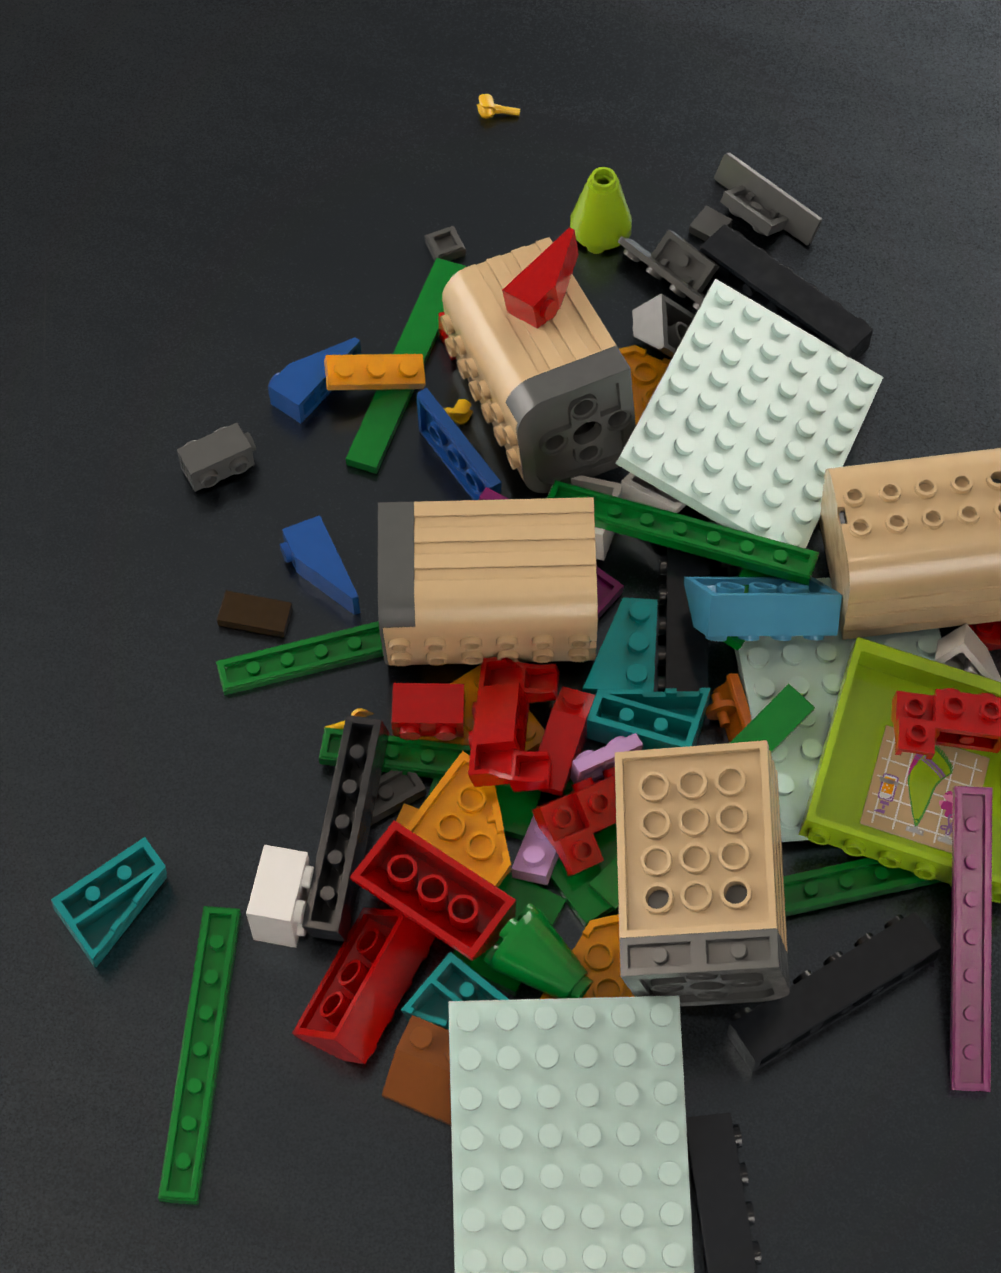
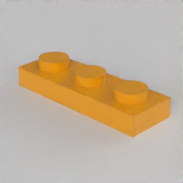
(374, 372)

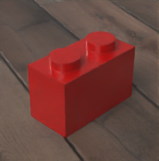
(428, 710)

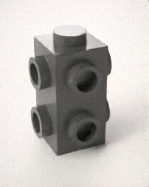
(216, 456)

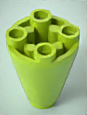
(601, 212)

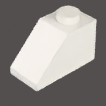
(966, 652)

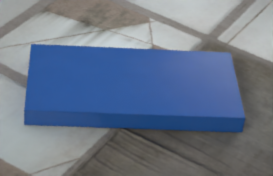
(454, 447)

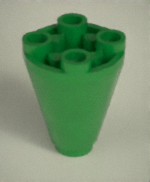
(538, 956)

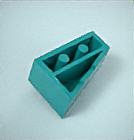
(628, 649)
(657, 718)
(110, 898)
(447, 983)

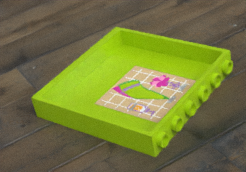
(889, 802)

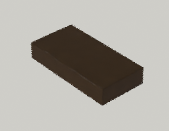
(254, 614)

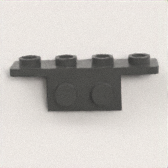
(763, 202)
(677, 262)

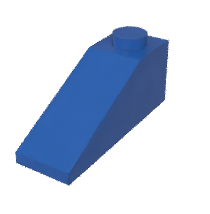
(303, 382)
(318, 561)

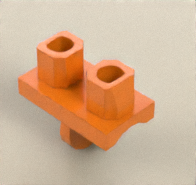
(730, 706)

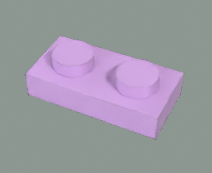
(592, 763)
(535, 857)

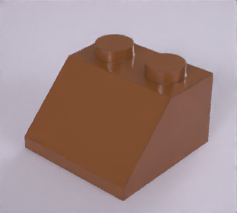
(421, 1070)

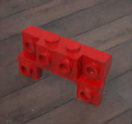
(946, 720)
(502, 722)
(575, 817)

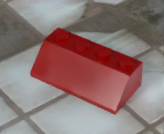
(435, 891)
(364, 985)

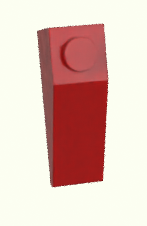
(541, 286)
(565, 735)

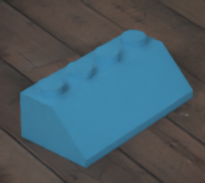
(768, 609)

